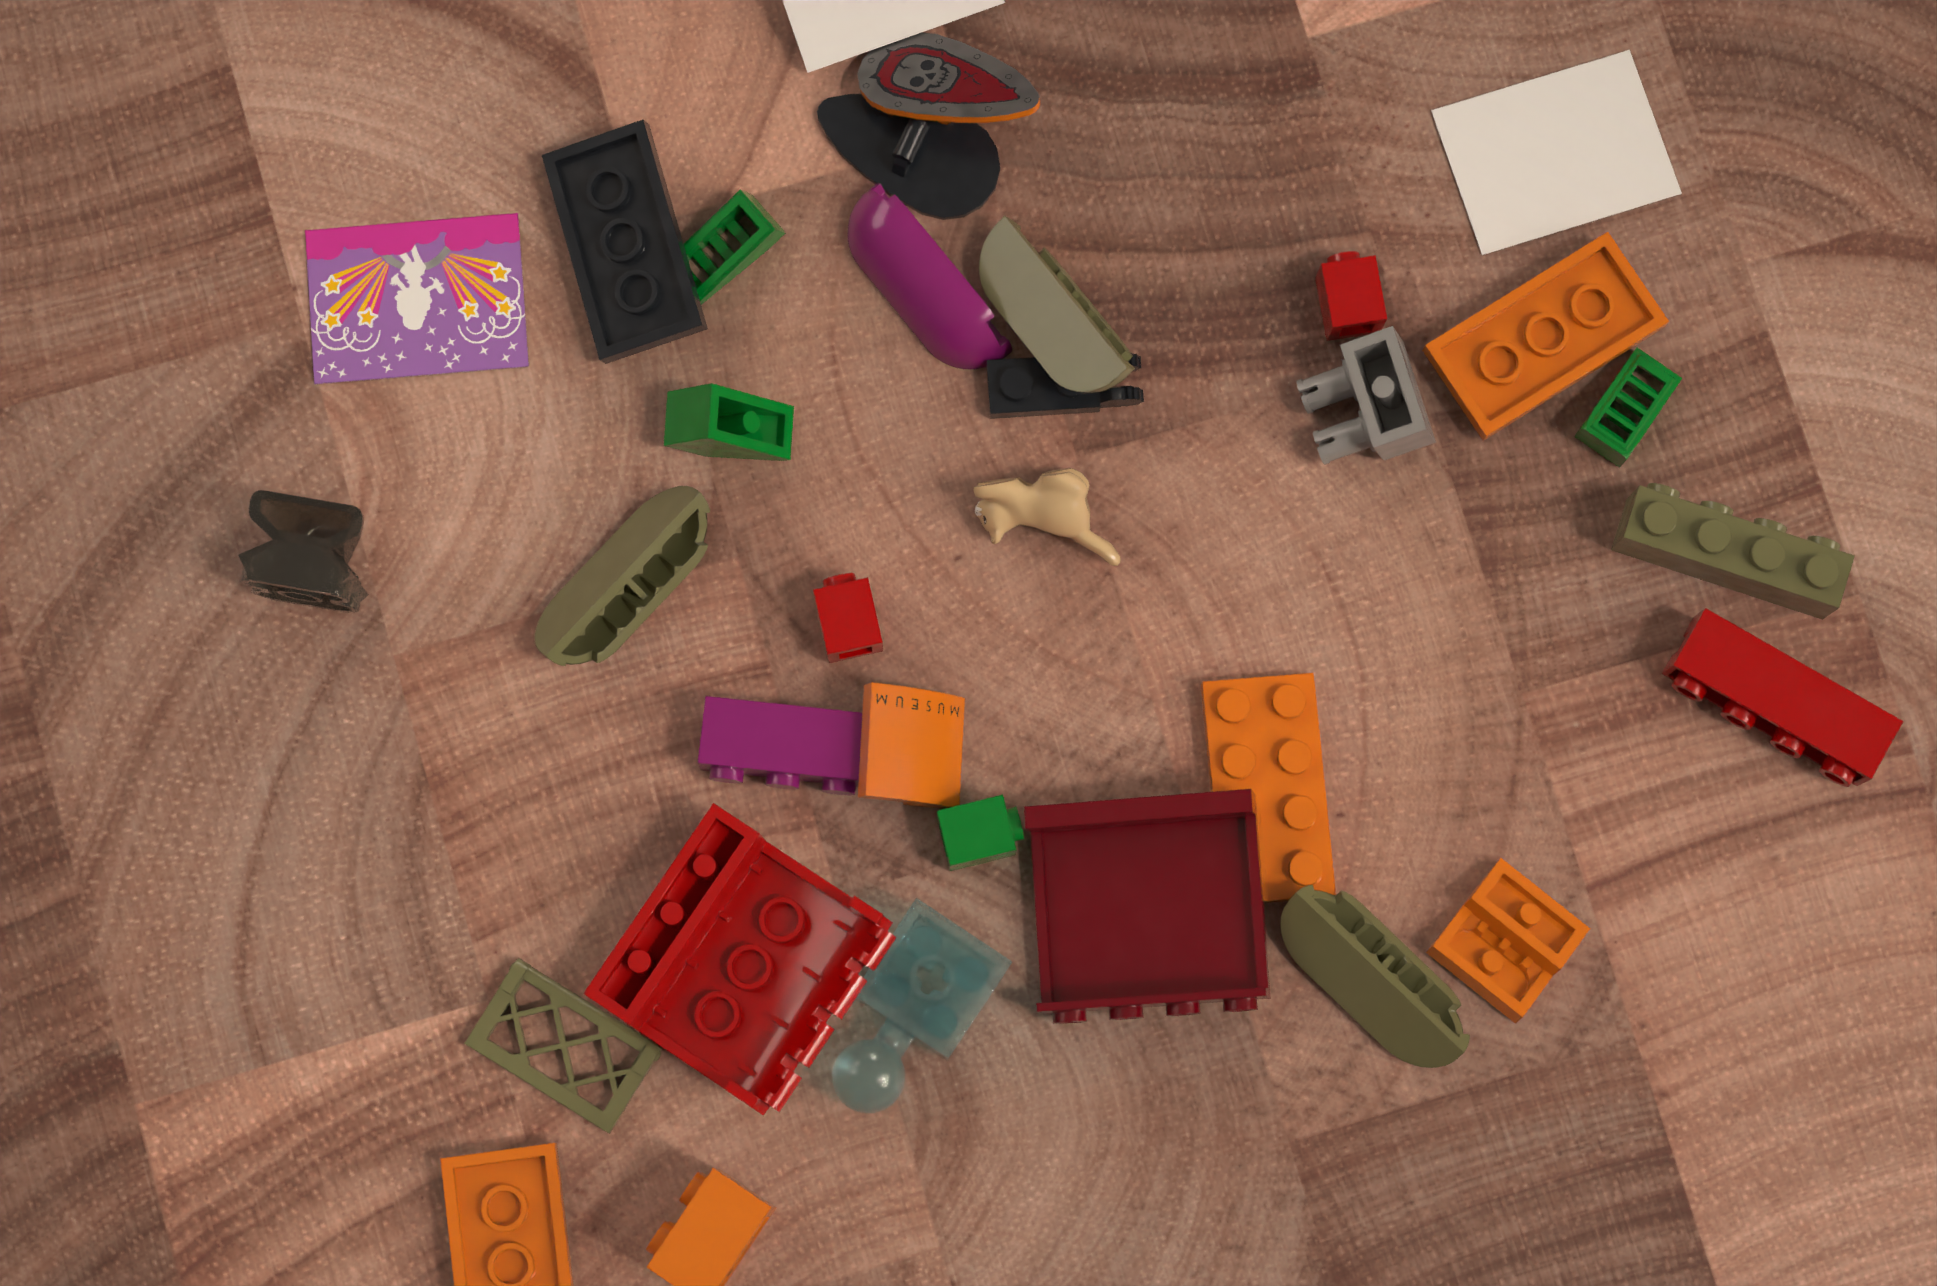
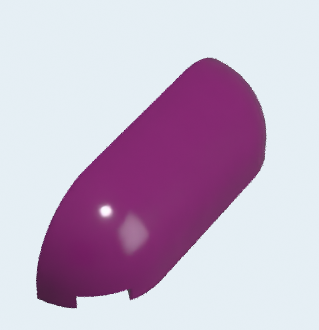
(922, 283)

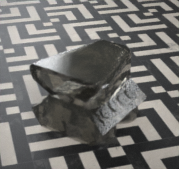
(307, 552)

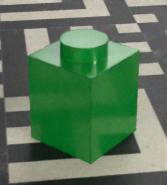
(979, 832)

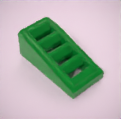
(735, 262)
(1604, 440)

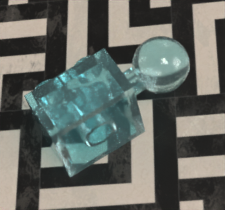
(870, 1072)

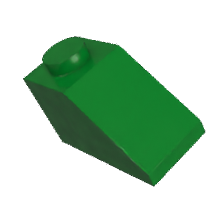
(728, 424)

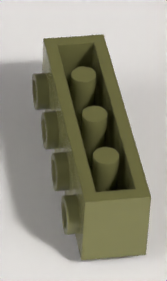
(1732, 551)

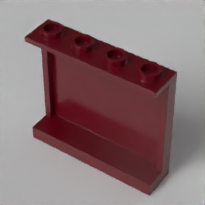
(1149, 905)

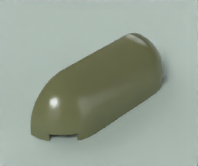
(1050, 313)
(625, 579)
(1374, 977)

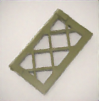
(520, 1065)

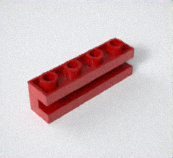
(1782, 699)

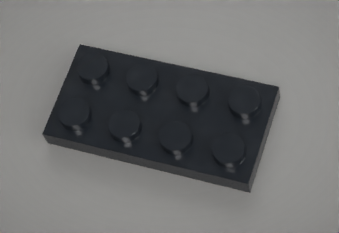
(624, 242)

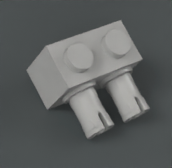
(1390, 402)

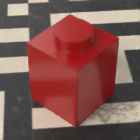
(1350, 296)
(848, 617)

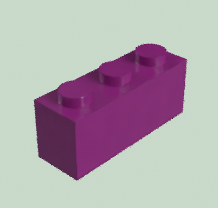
(780, 744)

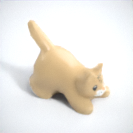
(1051, 504)

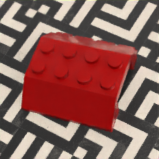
(741, 961)

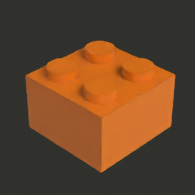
(710, 1233)

